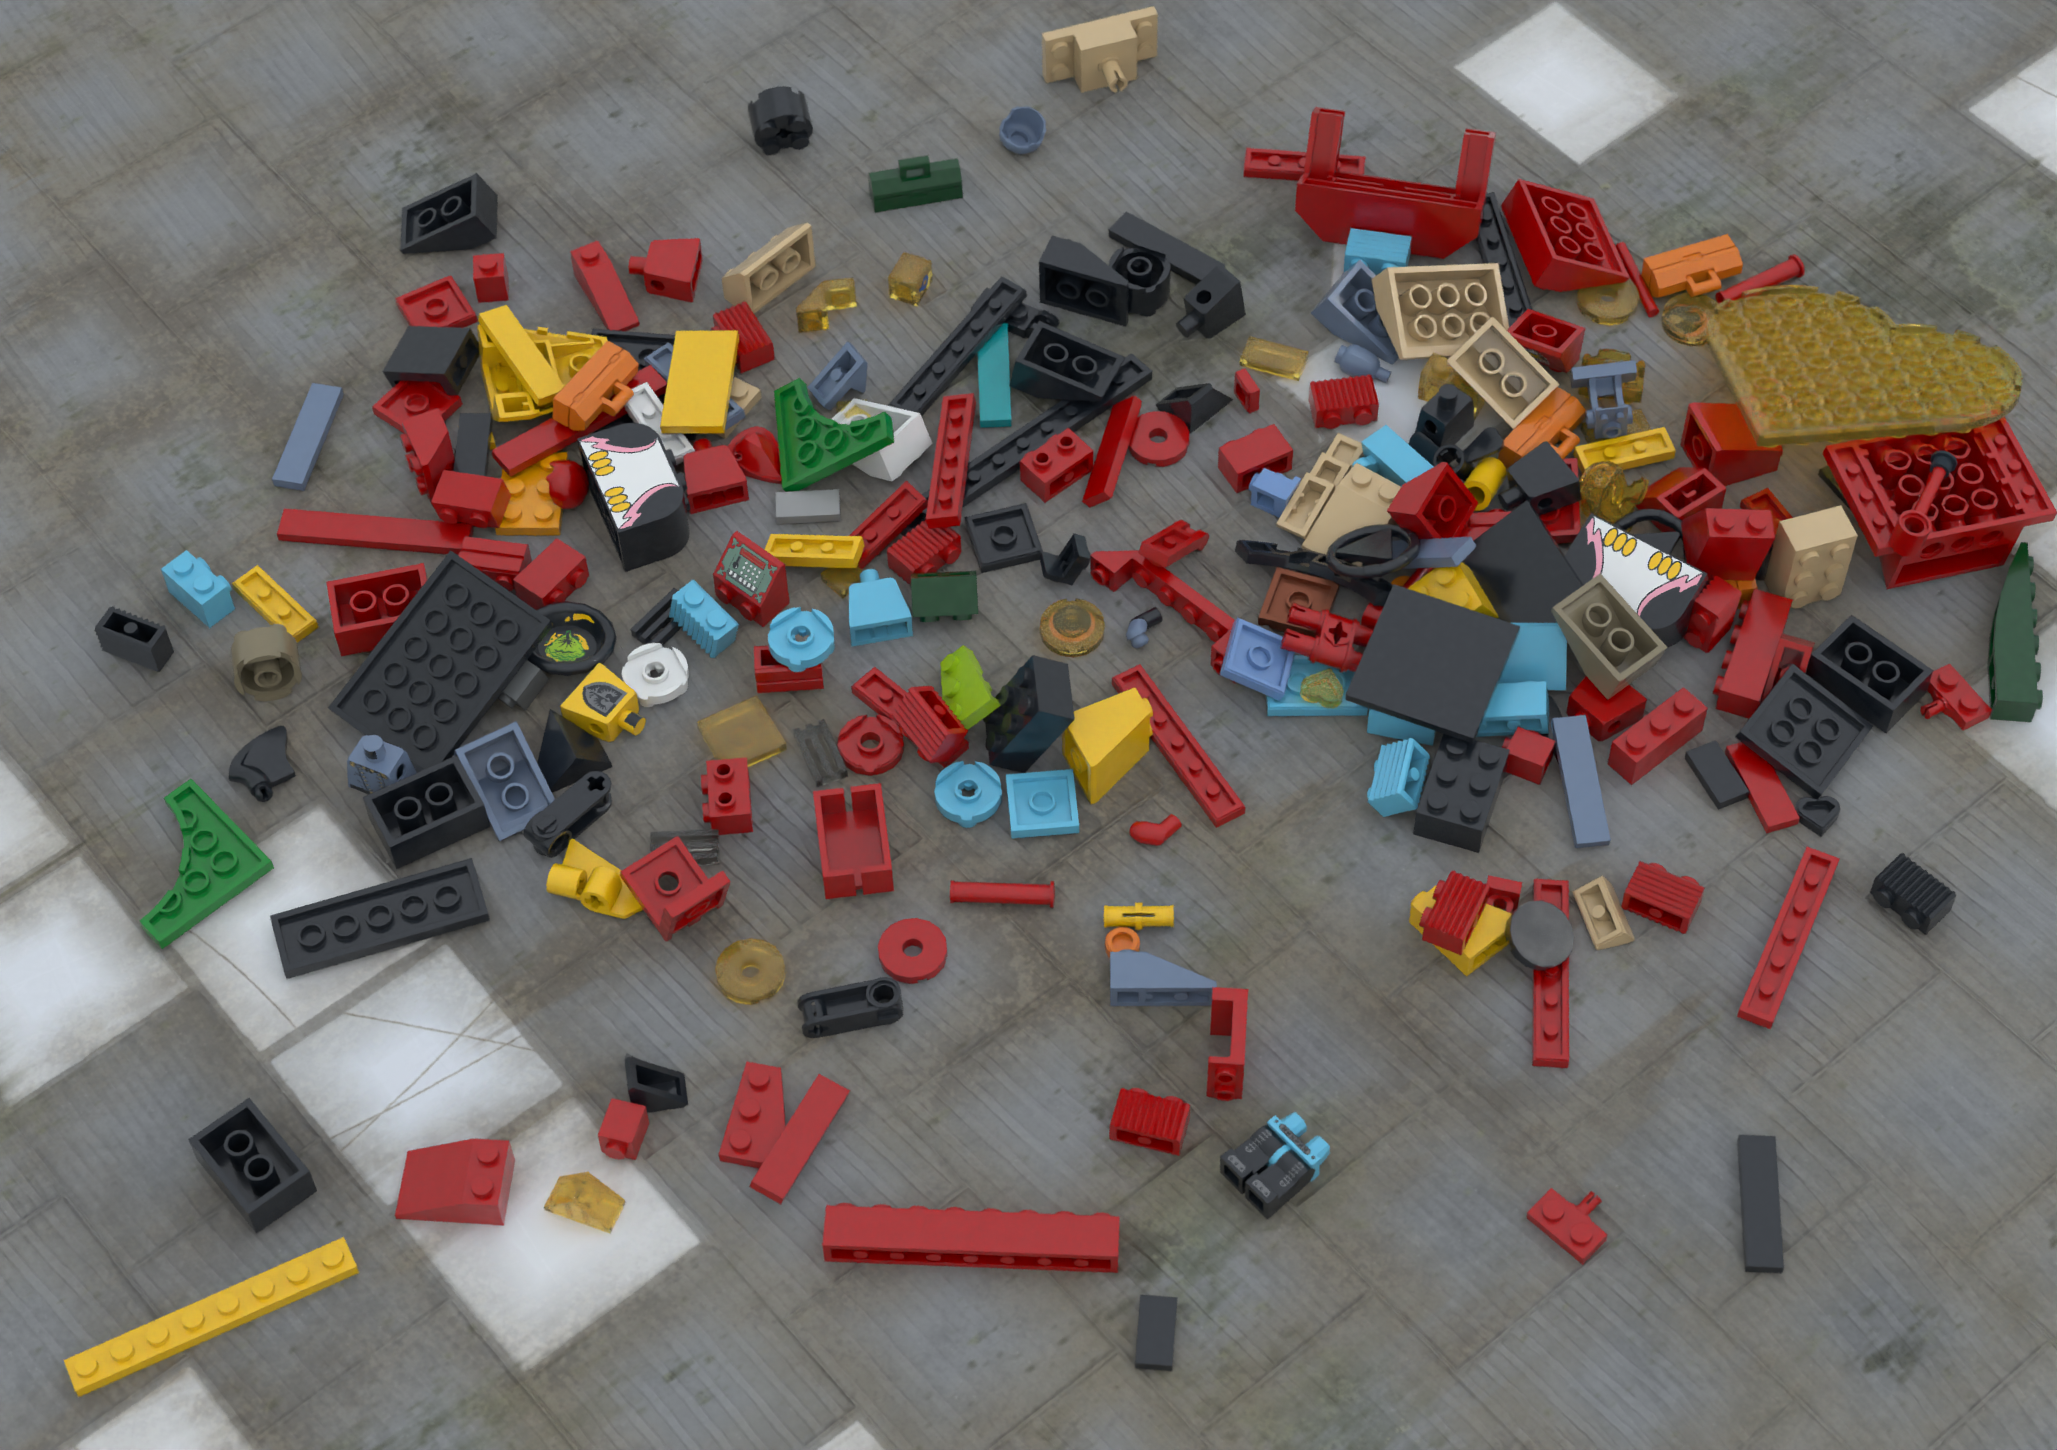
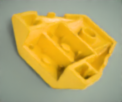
(506, 393)

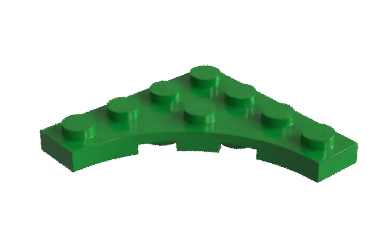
(819, 446)
(213, 867)

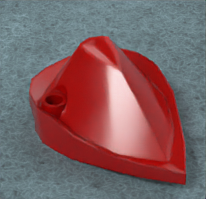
(757, 454)

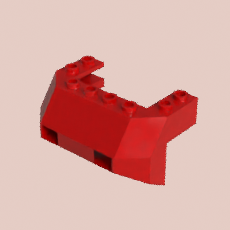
(1433, 215)

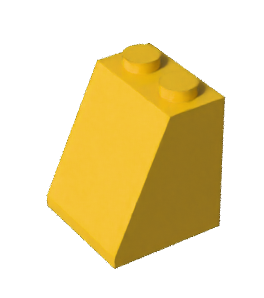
(1107, 741)

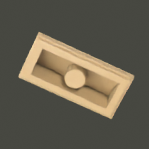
(1603, 914)

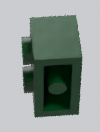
(944, 595)

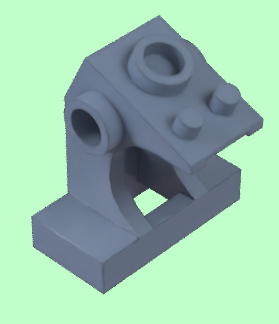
(1606, 381)

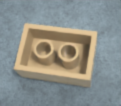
(1811, 556)

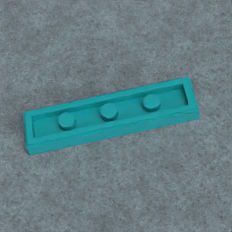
(995, 381)

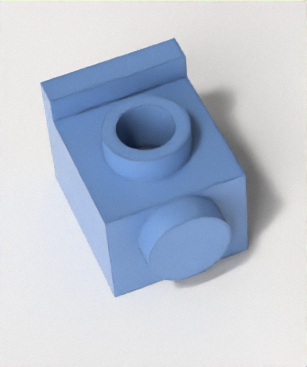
(1272, 491)

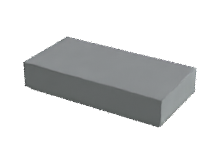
(807, 506)

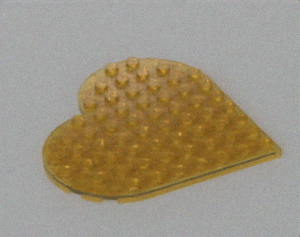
(1840, 371)

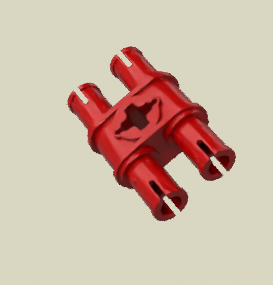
(1332, 640)

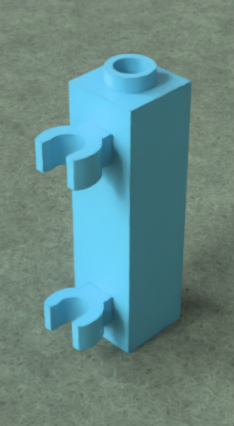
(1391, 457)

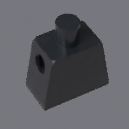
(1212, 304)
(1448, 413)
(1542, 481)

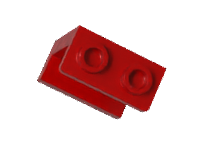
(1228, 1019)

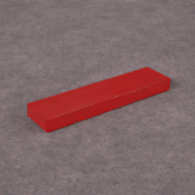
(1290, 164)
(1112, 451)
(884, 696)
(799, 1139)

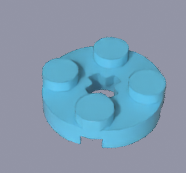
(801, 654)
(973, 809)

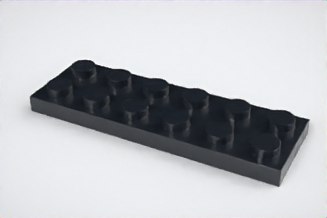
(379, 918)

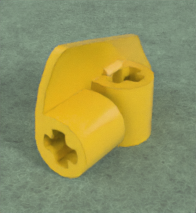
(593, 882)

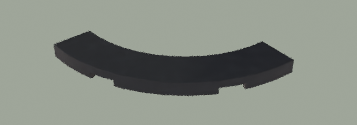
(1312, 563)

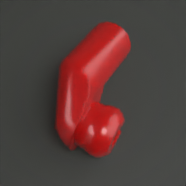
(1155, 833)

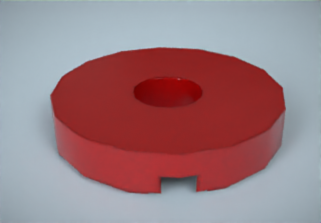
(1164, 425)
(874, 760)
(912, 933)

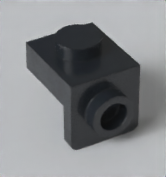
(1069, 563)

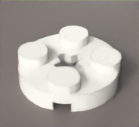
(660, 689)

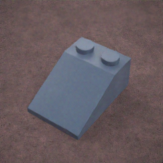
(1352, 314)
(506, 779)

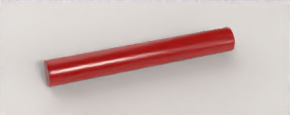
(1636, 277)

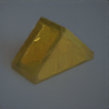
(585, 1201)

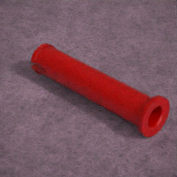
(1771, 277)
(1003, 893)

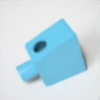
(877, 610)

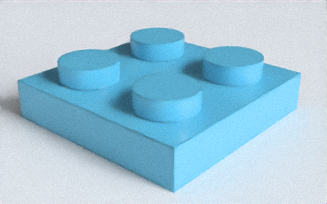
(1042, 803)

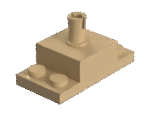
(1101, 50)

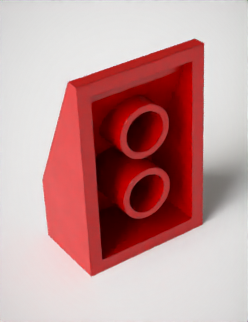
(457, 1182)

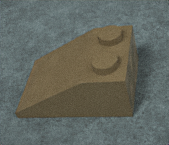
(1607, 636)

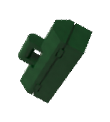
(915, 183)

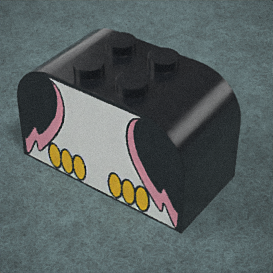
(637, 492)
(1646, 577)

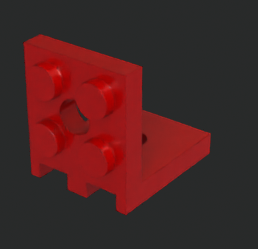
(685, 904)

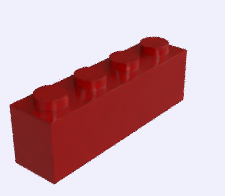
(1753, 653)

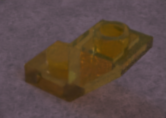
(828, 295)

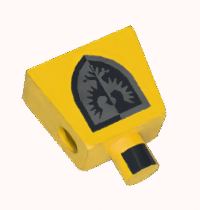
(603, 706)

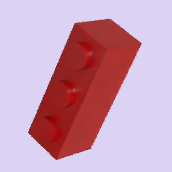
(1657, 736)

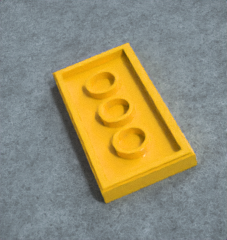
(699, 382)

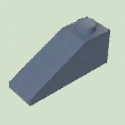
(1152, 981)

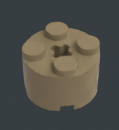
(265, 662)

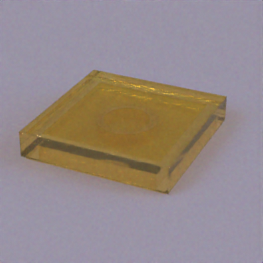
(742, 732)

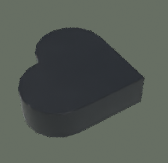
(1818, 813)

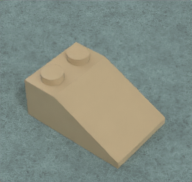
(1357, 502)

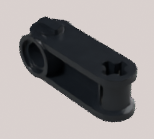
(569, 814)
(851, 1007)

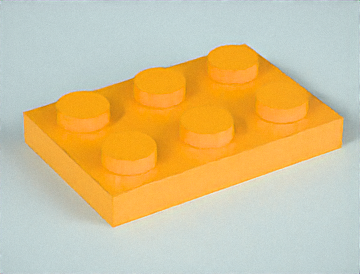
(530, 505)

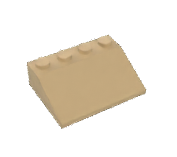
(1437, 306)

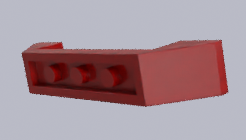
(1117, 567)

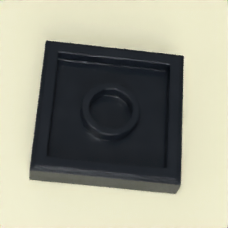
(1003, 538)

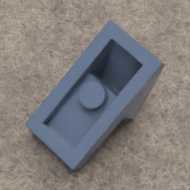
(843, 372)

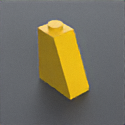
(1484, 942)

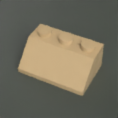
(771, 268)
(1502, 372)

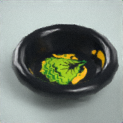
(576, 641)

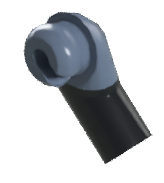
(1140, 624)

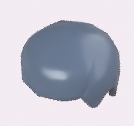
(1022, 130)

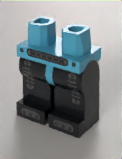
(1274, 1163)

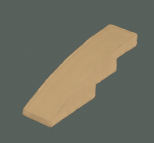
(1319, 486)

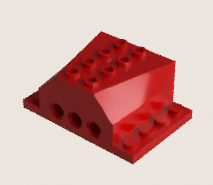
(1973, 512)

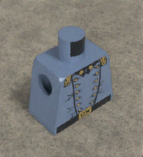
(377, 765)

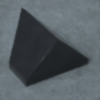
(1194, 404)
(569, 753)
(654, 1085)

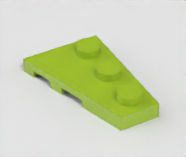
(965, 687)

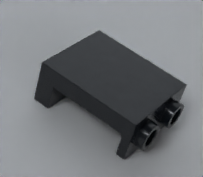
(434, 356)

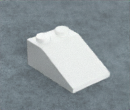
(909, 437)

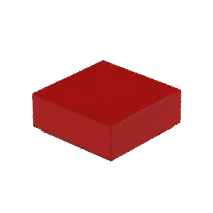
(1246, 391)

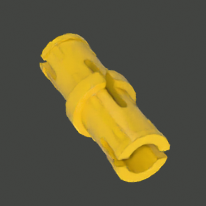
(1162, 916)

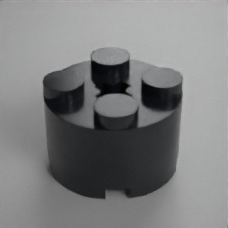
(780, 120)
(1147, 275)

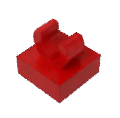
(1504, 893)

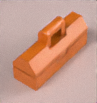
(1692, 267)
(594, 385)
(1549, 422)

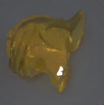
(1607, 493)

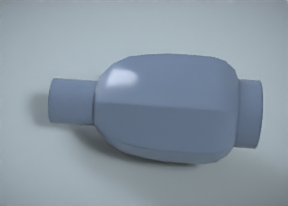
(1359, 361)

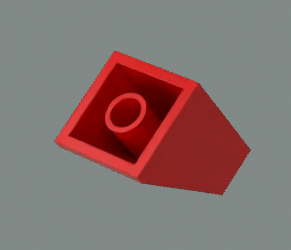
(1722, 443)
(1728, 541)

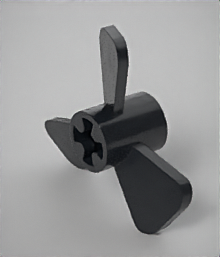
(1485, 445)

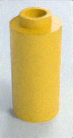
(1486, 480)

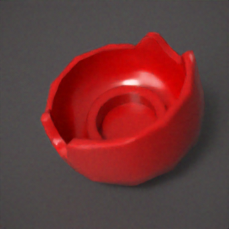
(567, 484)

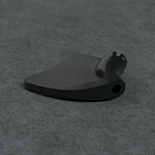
(263, 764)

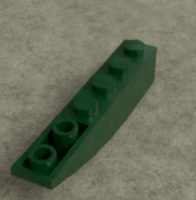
(2013, 646)

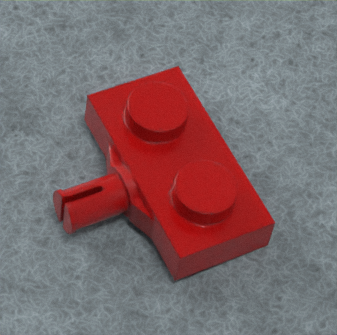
(1955, 699)
(1569, 1223)

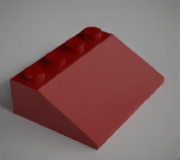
(1562, 238)

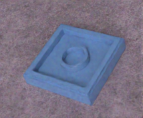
(1256, 659)

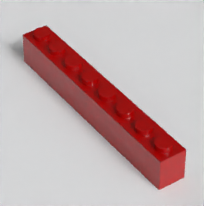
(971, 1238)

